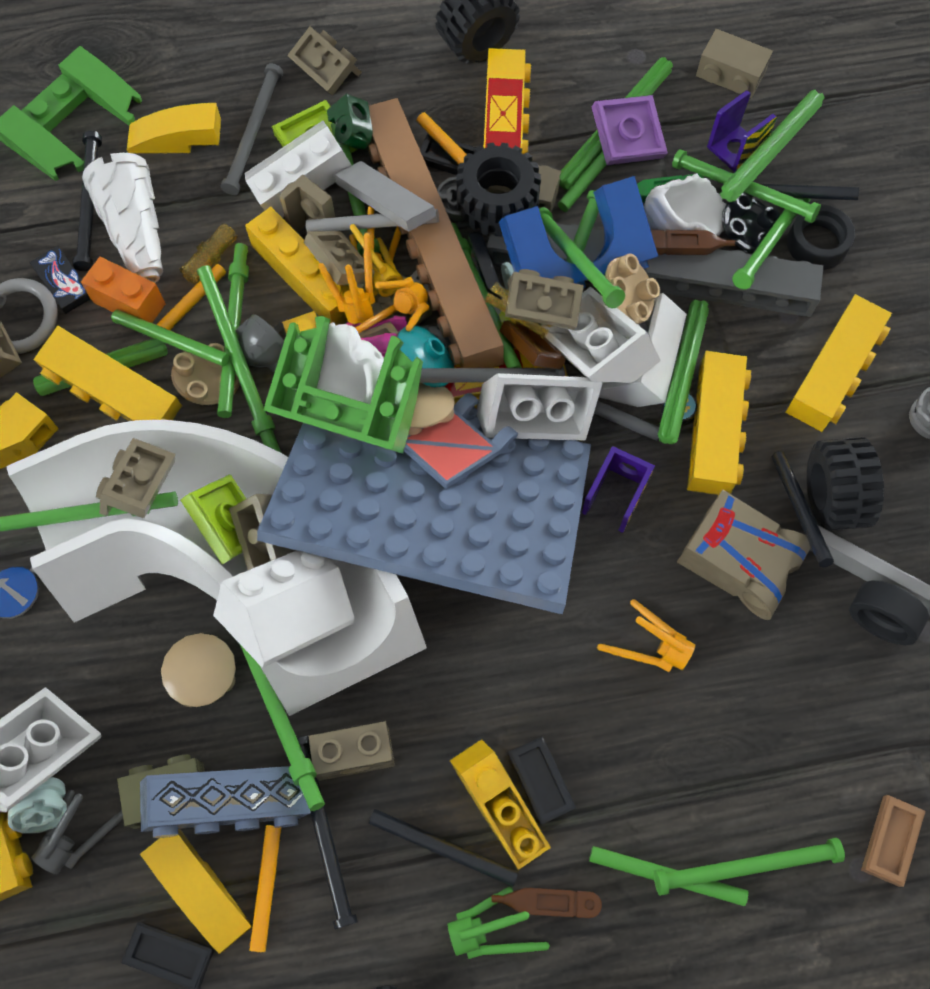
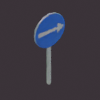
(17, 591)

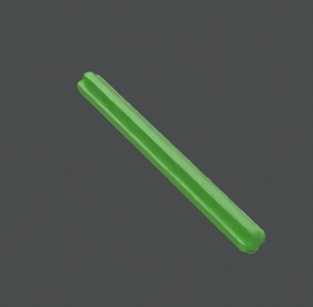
(771, 146)
(592, 147)

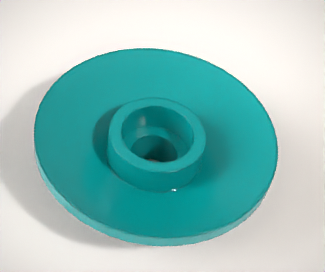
(428, 348)

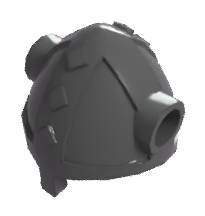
(260, 342)

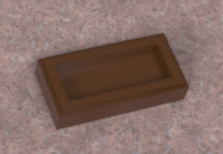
(532, 346)

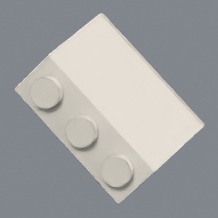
(311, 154)
(665, 332)
(605, 343)
(538, 406)
(284, 605)
(38, 743)

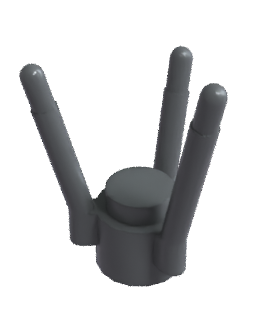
(56, 847)

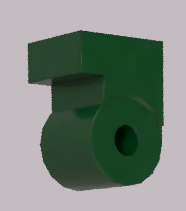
(352, 125)

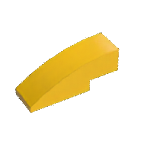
(175, 129)
(196, 890)

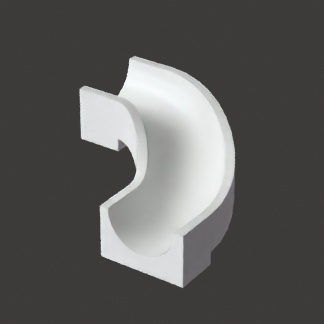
(103, 558)

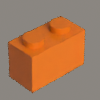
(122, 290)

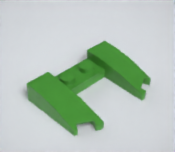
(81, 77)
(380, 423)

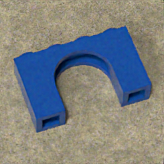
(624, 233)

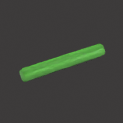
(126, 356)

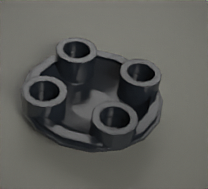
(748, 222)

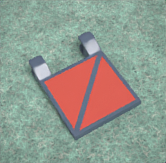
(456, 447)

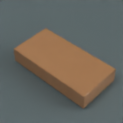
(893, 841)

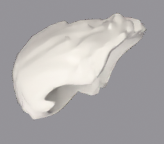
(685, 206)
(349, 364)

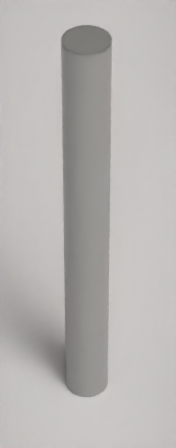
(360, 221)

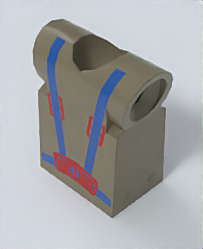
(745, 554)

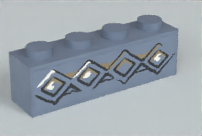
(218, 799)

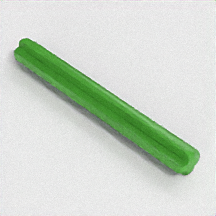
(683, 372)

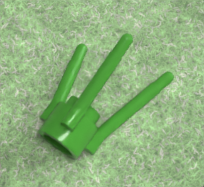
(469, 933)

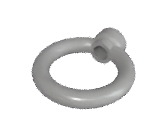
(49, 306)

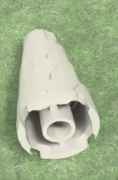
(125, 204)

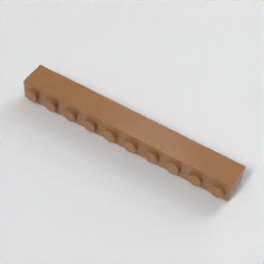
(436, 246)

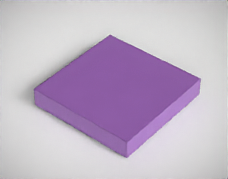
(629, 129)

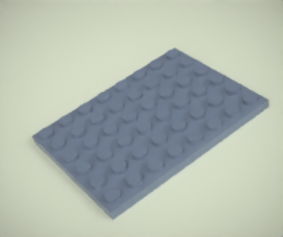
(491, 534)

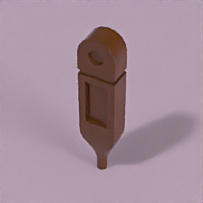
(688, 242)
(552, 902)

